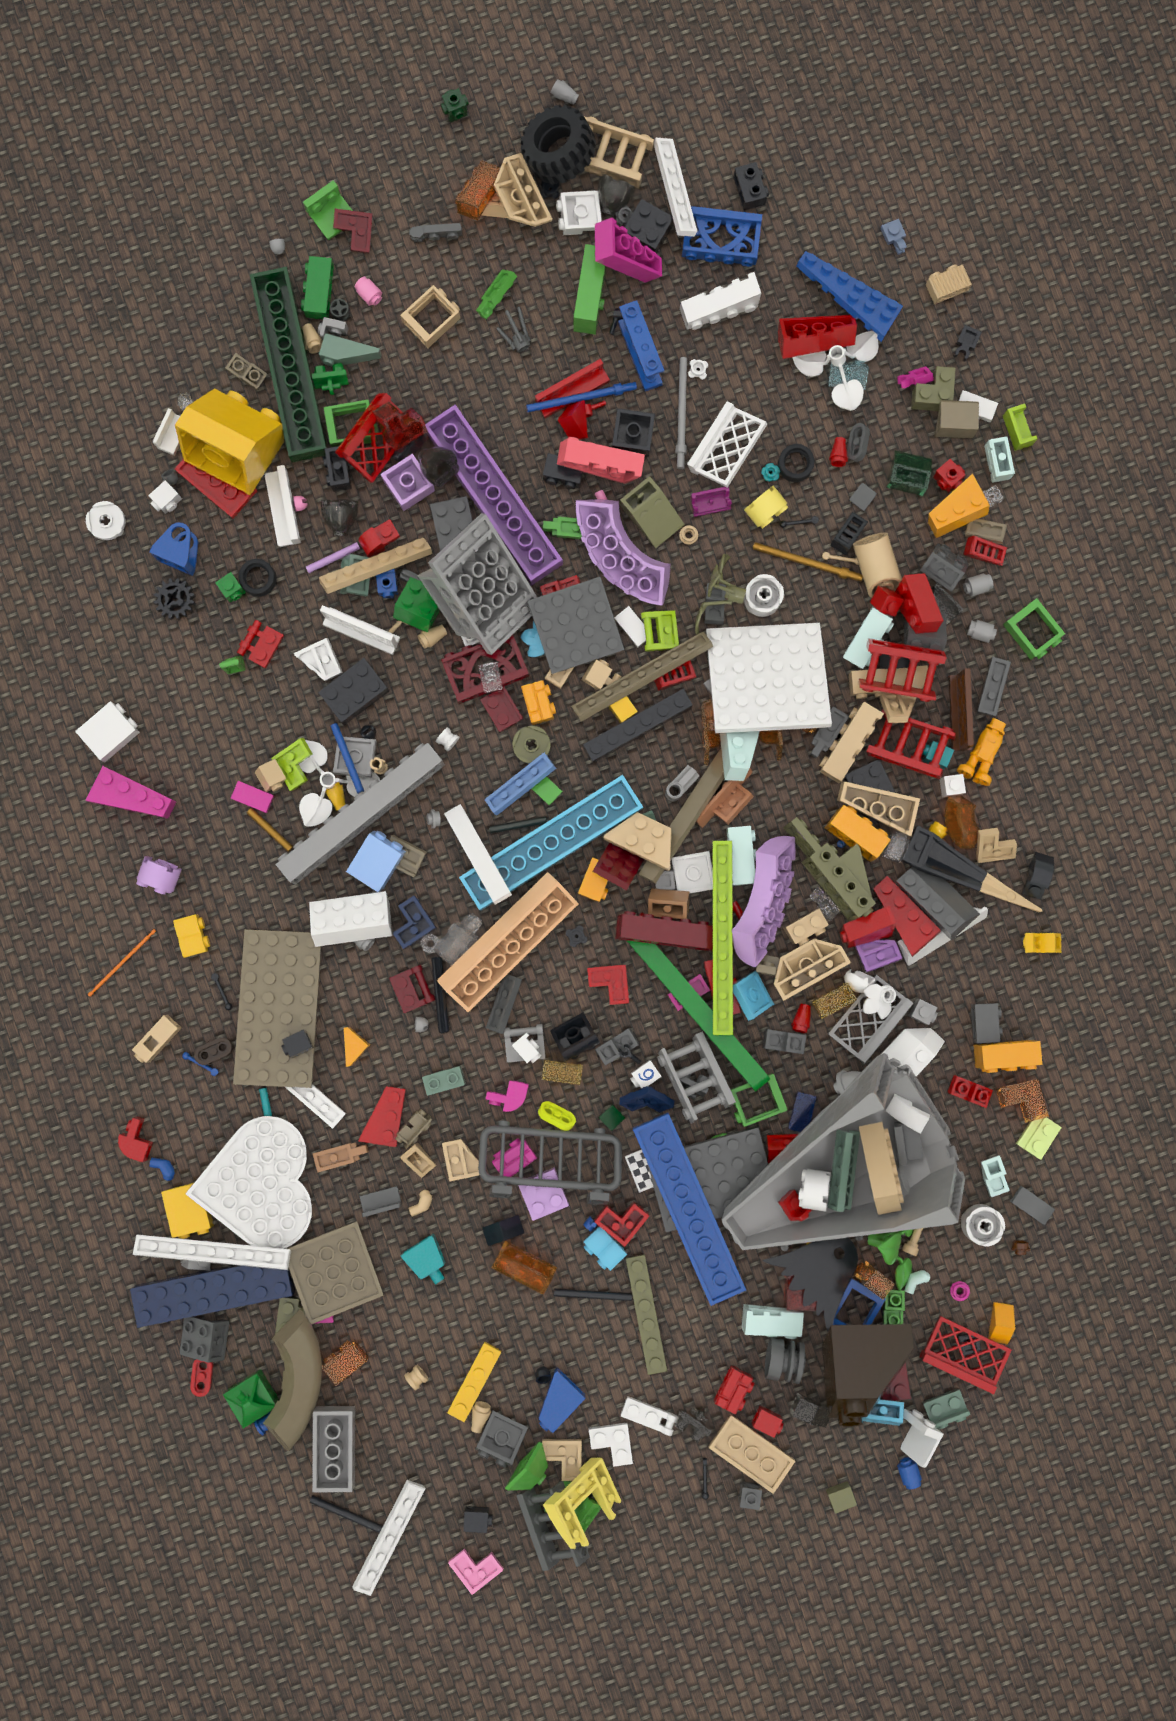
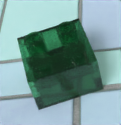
(910, 473)

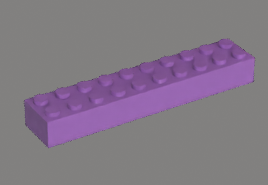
(495, 496)

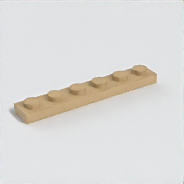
(375, 565)

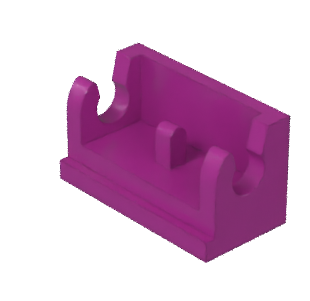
(710, 501)

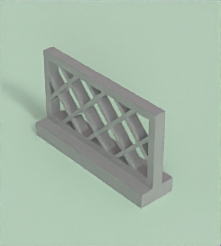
(880, 1033)

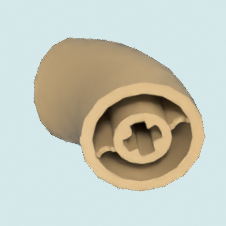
(877, 562)

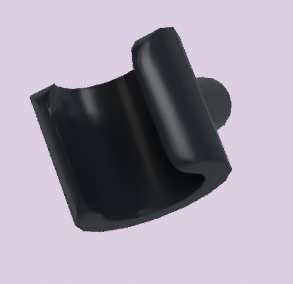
(616, 315)
(629, 1054)

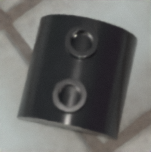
(575, 1037)

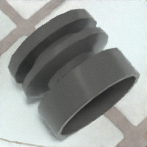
(786, 1361)

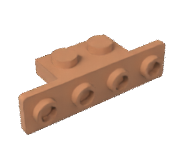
(726, 802)

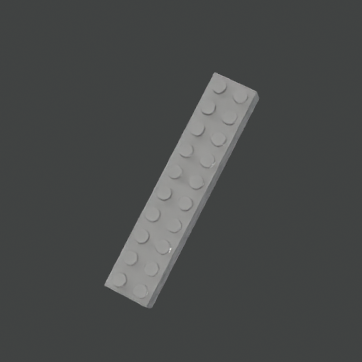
(360, 814)

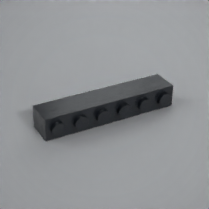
(637, 726)

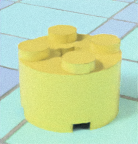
(766, 506)

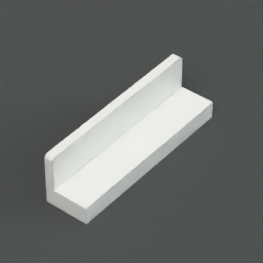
(282, 507)

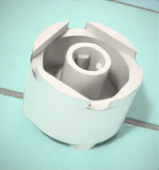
(773, 590)
(814, 1189)
(992, 1230)

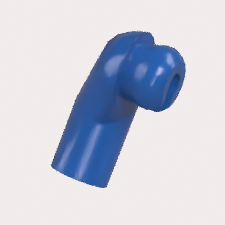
(165, 1167)

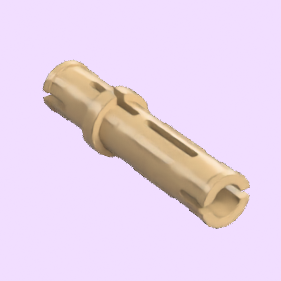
(374, 764)

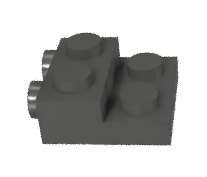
(501, 1439)

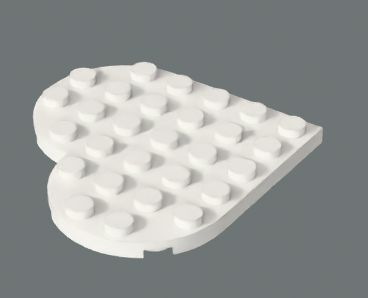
(256, 1184)

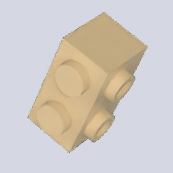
(806, 926)

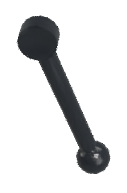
(814, 520)
(228, 1006)
(705, 1495)

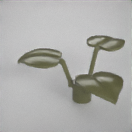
(733, 593)

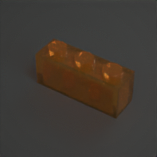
(477, 191)
(524, 1267)
(874, 1279)

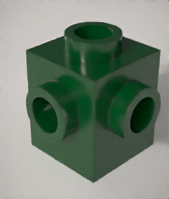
(454, 104)

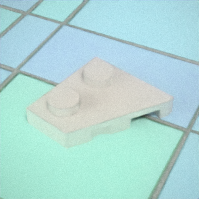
(321, 659)

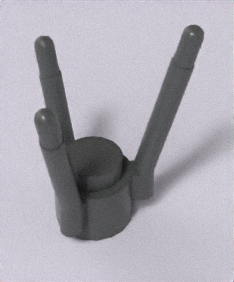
(520, 341)

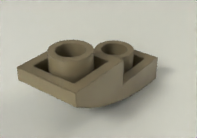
(246, 371)

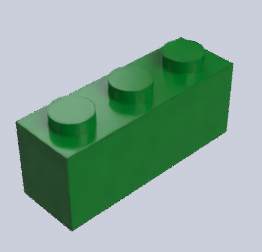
(317, 287)

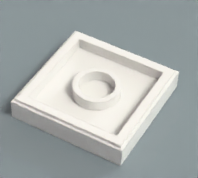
(693, 872)

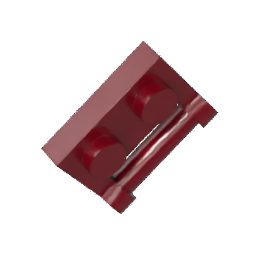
(406, 991)

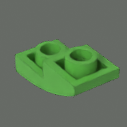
(894, 1307)

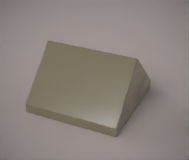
(957, 419)

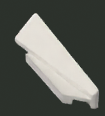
(938, 941)

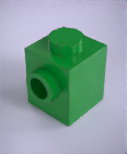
(230, 587)

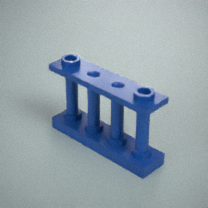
(640, 346)

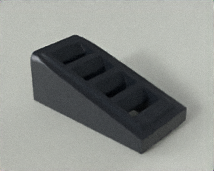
(841, 542)

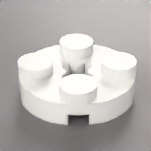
(96, 515)

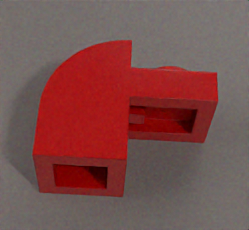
(376, 538)
(131, 1144)

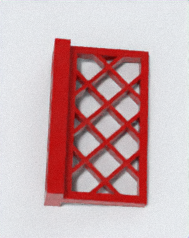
(358, 433)
(962, 1371)

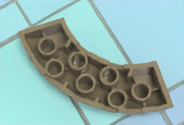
(300, 1382)

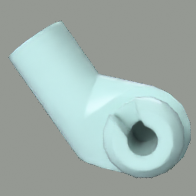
(916, 1278)

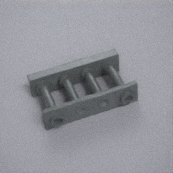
(539, 1531)

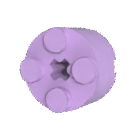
(158, 874)

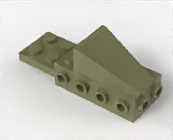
(840, 877)

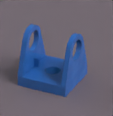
(176, 552)

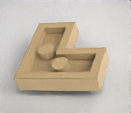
(991, 849)
(566, 1451)

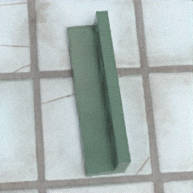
(843, 1170)

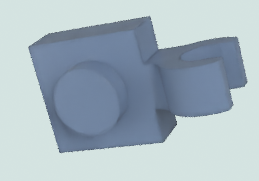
(894, 233)

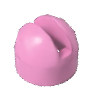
(299, 504)

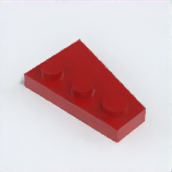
(385, 1118)

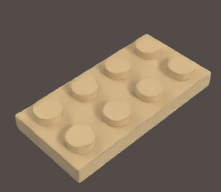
(751, 1453)

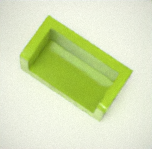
(1018, 427)

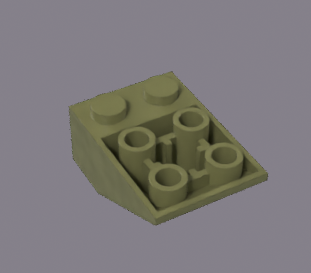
(651, 512)

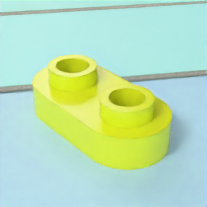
(556, 1116)

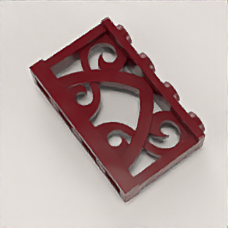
(470, 689)

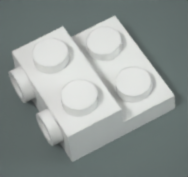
(578, 211)

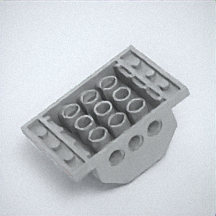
(479, 586)

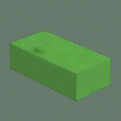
(589, 294)

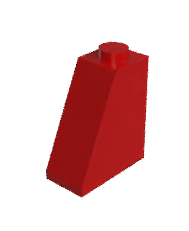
(866, 929)

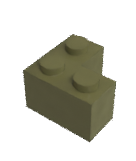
(929, 395)

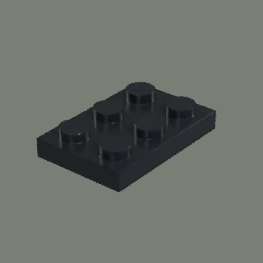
(871, 776)

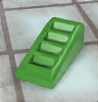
(233, 665)

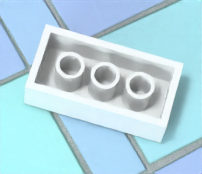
(350, 919)

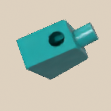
(425, 1259)

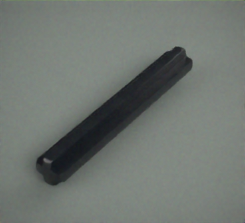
(440, 996)

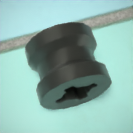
(339, 305)

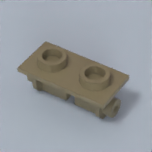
(410, 1135)

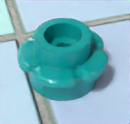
(770, 477)

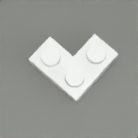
(617, 1438)

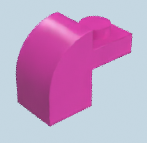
(513, 1099)

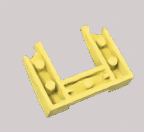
(561, 1506)

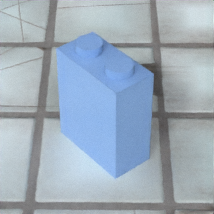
(376, 860)

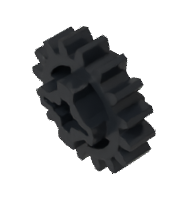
(178, 592)

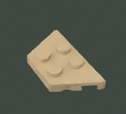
(643, 838)

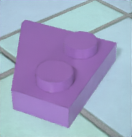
(878, 954)

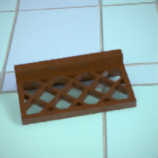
(961, 710)

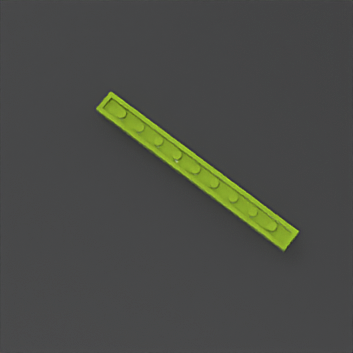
(722, 938)

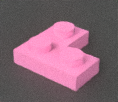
(475, 1575)

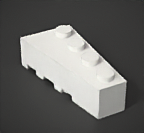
(721, 303)

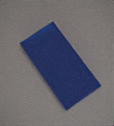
(801, 1111)

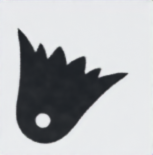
(820, 1273)

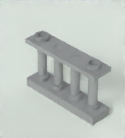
(707, 1062)

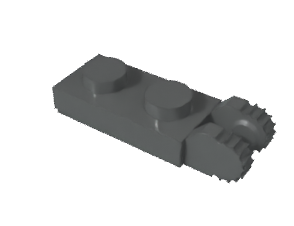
(434, 232)

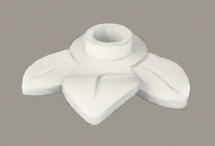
(876, 1001)

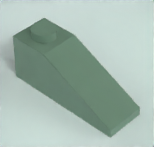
(345, 351)

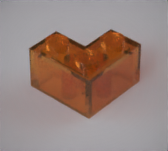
(1029, 1097)

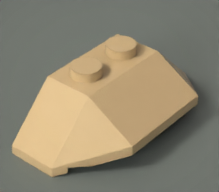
(520, 193)
(807, 966)

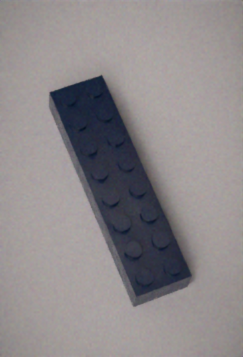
(208, 1292)

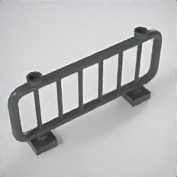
(501, 1190)

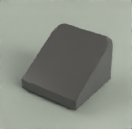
(862, 497)

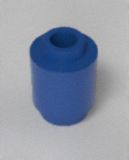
(909, 1473)

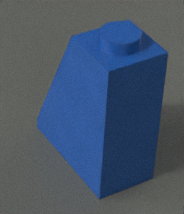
(559, 1401)

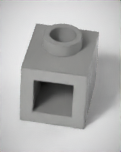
(923, 1012)

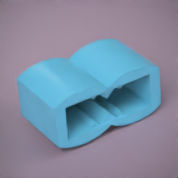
(605, 1248)

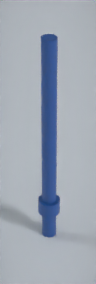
(617, 389)

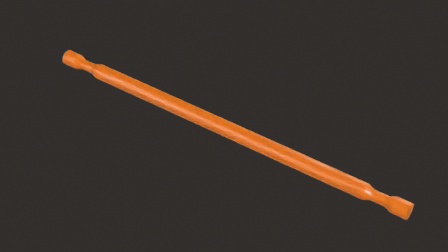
(120, 964)

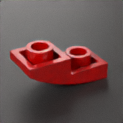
(970, 1091)

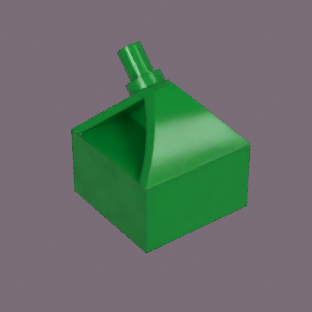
(251, 1398)

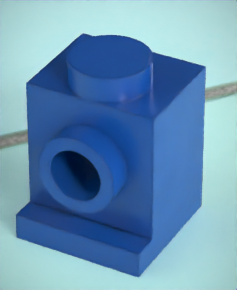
(389, 590)

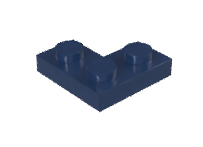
(646, 1097)

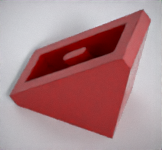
(574, 420)

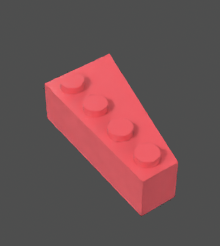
(600, 460)

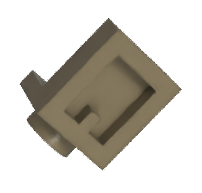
(768, 965)

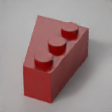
(919, 604)

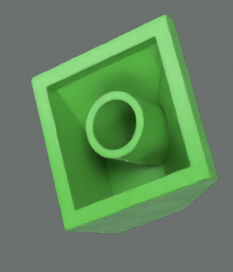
(529, 1470)

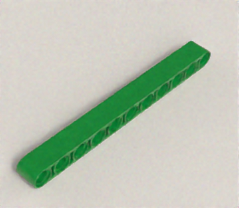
(701, 1013)

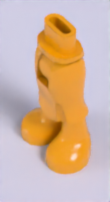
(984, 752)

